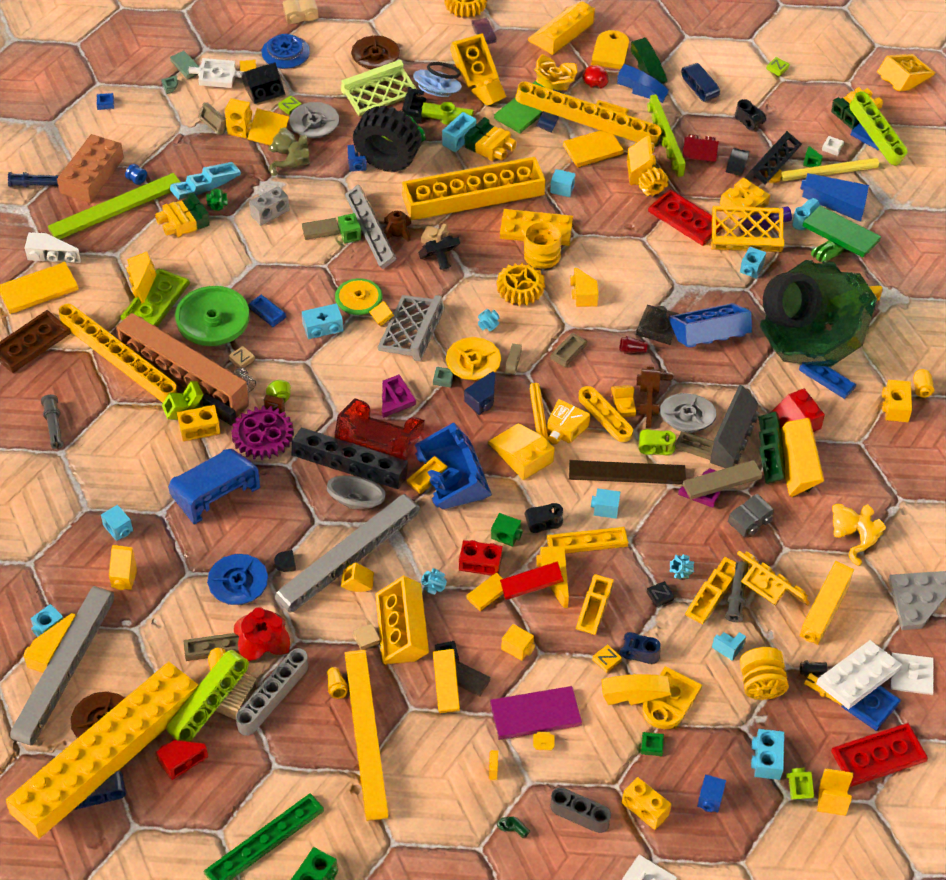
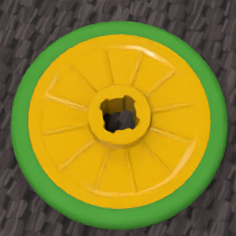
(358, 296)

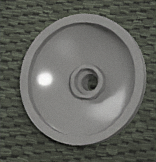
(355, 492)

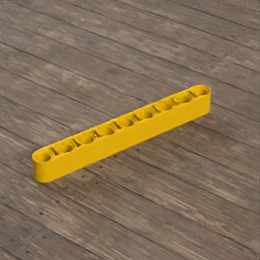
(586, 113)
(117, 352)
(366, 736)

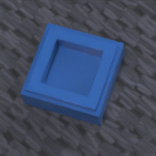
(105, 101)

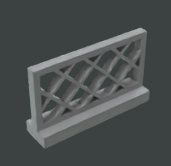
(425, 327)

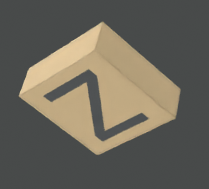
(241, 357)

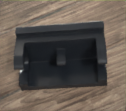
(413, 104)

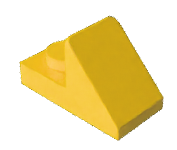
(624, 400)

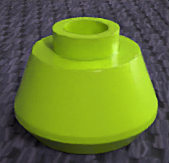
(279, 389)

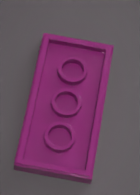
(535, 712)

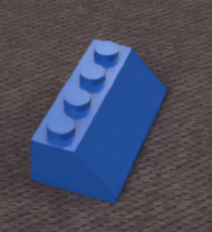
(711, 324)

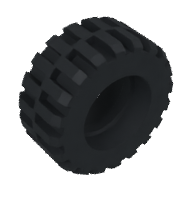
(394, 126)

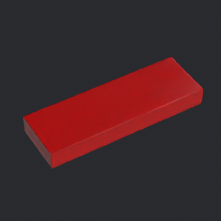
(531, 580)

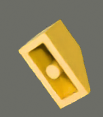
(122, 567)

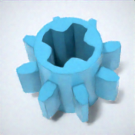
(488, 320)
(681, 566)
(433, 581)

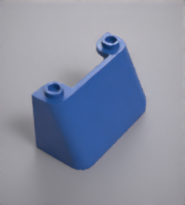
(457, 452)
(211, 481)

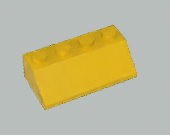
(564, 27)
(402, 622)

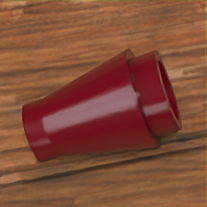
(632, 345)

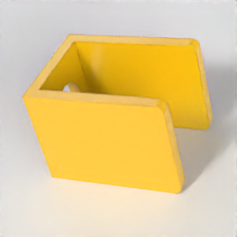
(833, 792)

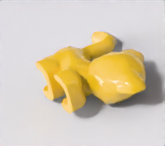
(847, 522)

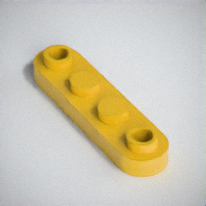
(605, 414)

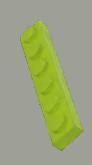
(667, 137)

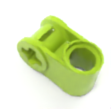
(655, 442)

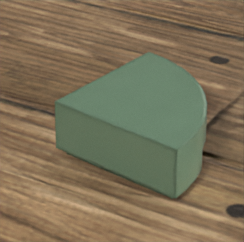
(169, 84)

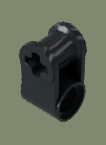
(749, 114)
(543, 519)

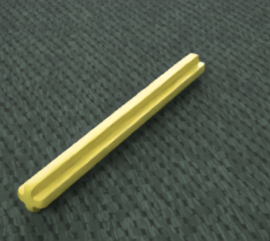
(830, 169)

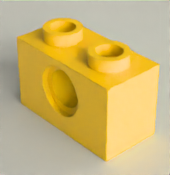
(897, 400)

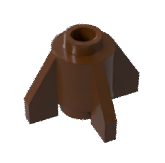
(397, 225)

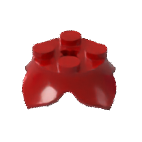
(272, 638)

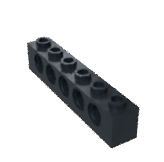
(349, 458)

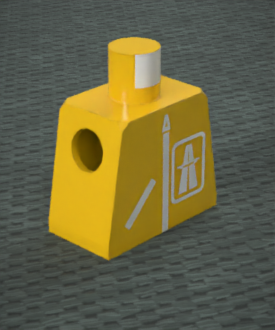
(566, 422)

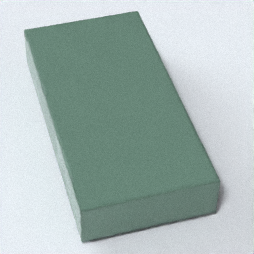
(182, 62)

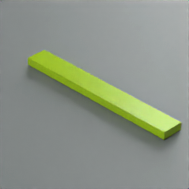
(112, 207)

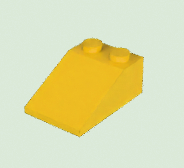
(473, 59)
(904, 71)
(523, 450)

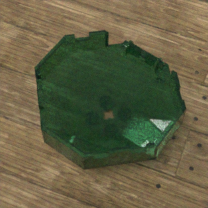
(845, 305)

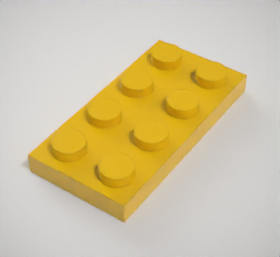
(516, 221)

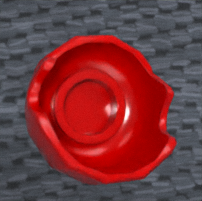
(595, 76)

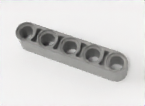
(271, 700)

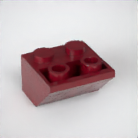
(700, 149)

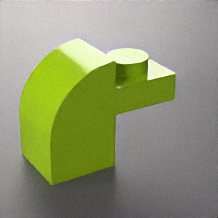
(179, 402)

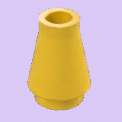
(336, 684)

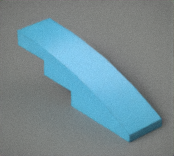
(209, 179)

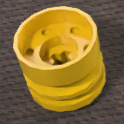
(542, 244)
(763, 673)

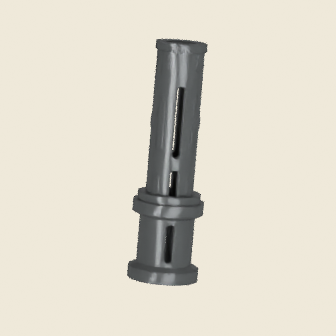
(51, 414)
(736, 599)

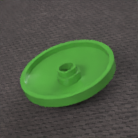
(212, 315)

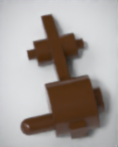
(649, 382)

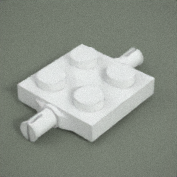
(216, 72)

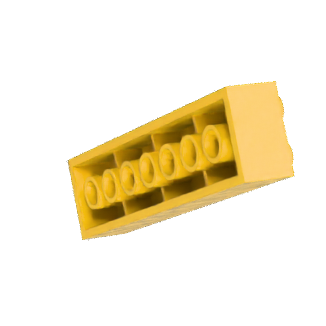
(473, 188)

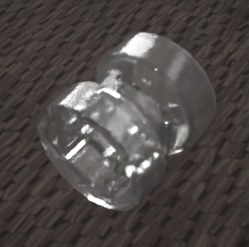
(242, 372)

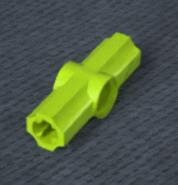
(445, 112)

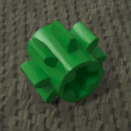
(217, 199)

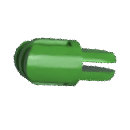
(826, 251)

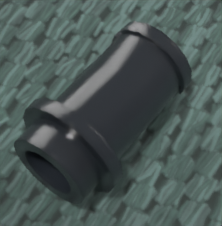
(815, 668)

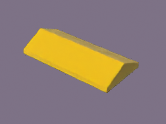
(800, 457)

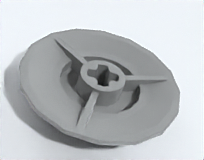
(314, 119)
(688, 412)

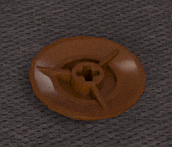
(375, 51)
(92, 709)

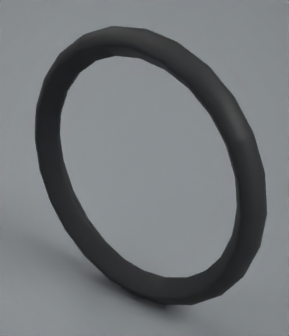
(445, 65)

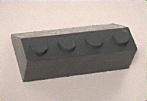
(735, 429)

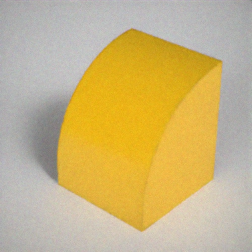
(357, 578)

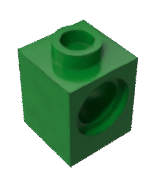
(506, 529)

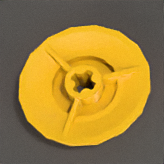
(473, 358)

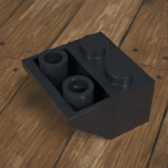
(263, 83)

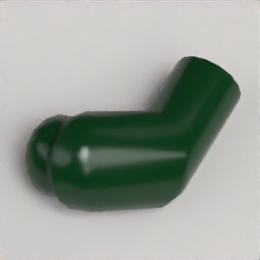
(511, 824)

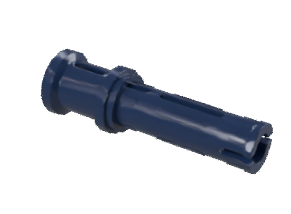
(26, 180)

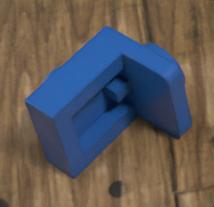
(445, 479)

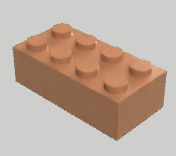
(90, 168)

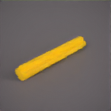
(538, 410)

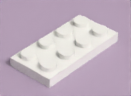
(859, 674)

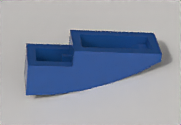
(641, 83)

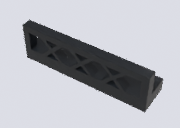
(780, 145)

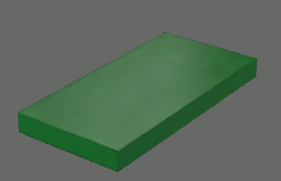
(841, 231)

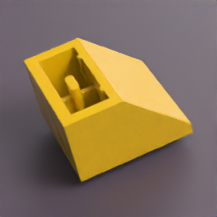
(640, 159)

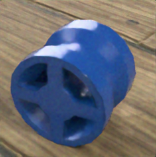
(136, 174)

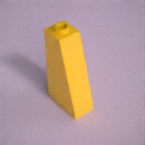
(827, 602)

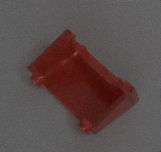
(357, 427)

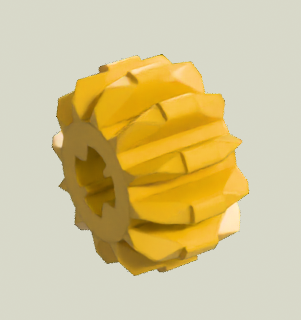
(653, 181)

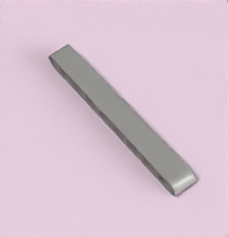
(346, 553)
(62, 666)

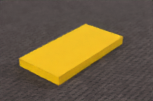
(37, 287)

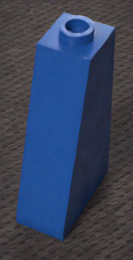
(836, 194)

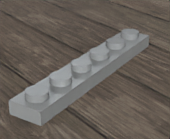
(370, 226)

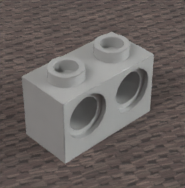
(269, 205)

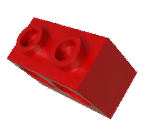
(480, 561)

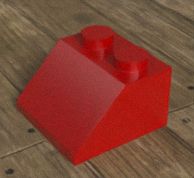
(800, 406)

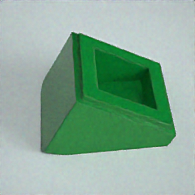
(812, 158)

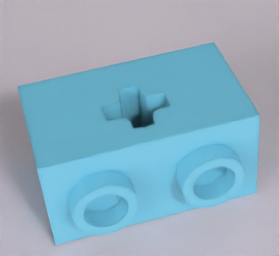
(322, 321)

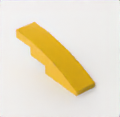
(712, 591)

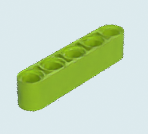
(878, 128)
(208, 696)

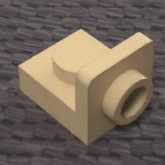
(432, 233)

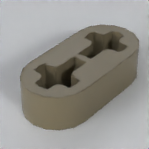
(513, 359)

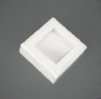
(833, 145)

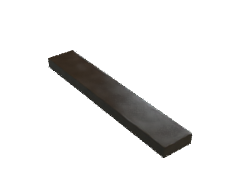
(626, 472)

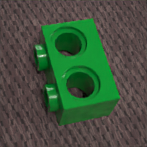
(315, 858)

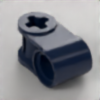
(639, 648)

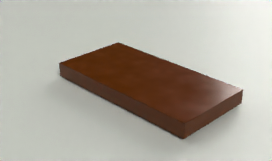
(31, 340)

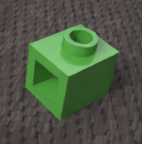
(349, 228)

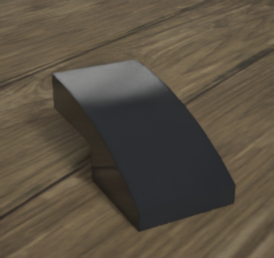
(737, 161)

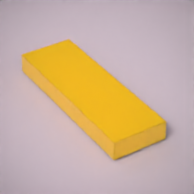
(446, 681)

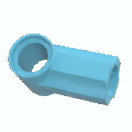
(804, 212)

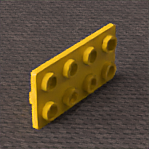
(766, 583)

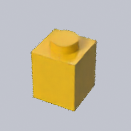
(518, 642)

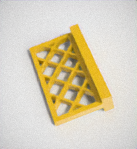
(743, 243)

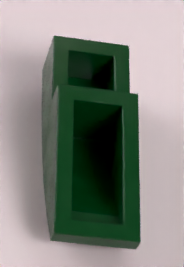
(648, 59)

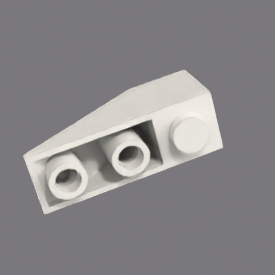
(48, 248)

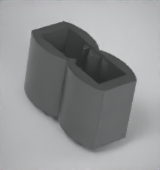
(751, 515)

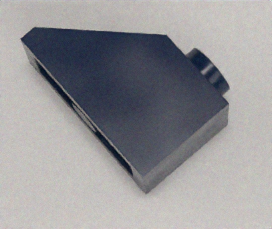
(481, 394)

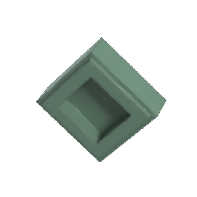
(443, 377)

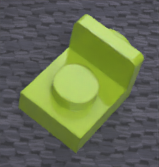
(800, 784)

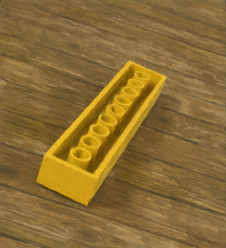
(100, 751)

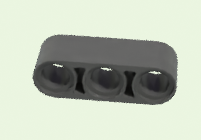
(575, 801)

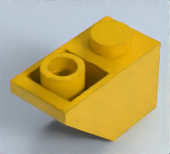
(489, 91)
(585, 289)

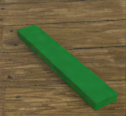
(265, 839)

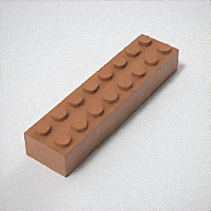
(183, 363)

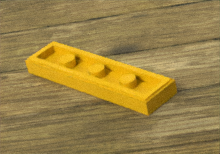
(589, 540)

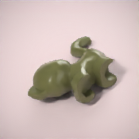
(285, 143)

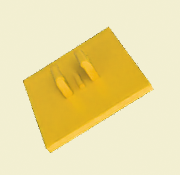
(266, 126)

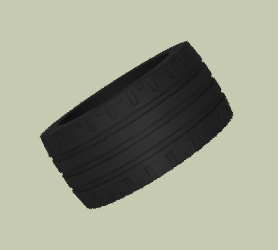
(809, 306)

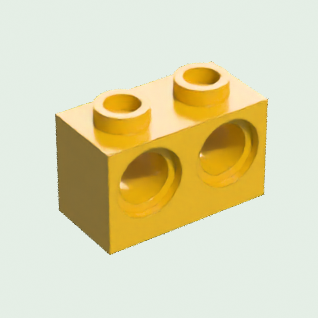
(238, 118)
(198, 423)
(646, 803)

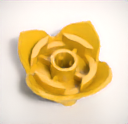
(555, 77)

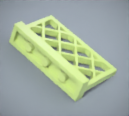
(374, 78)

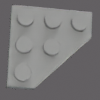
(917, 596)

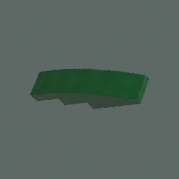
(771, 447)

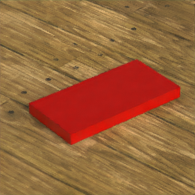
(684, 216)
(880, 754)

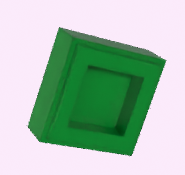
(652, 744)

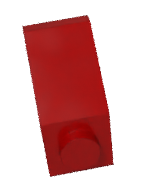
(180, 756)

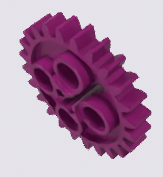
(262, 432)

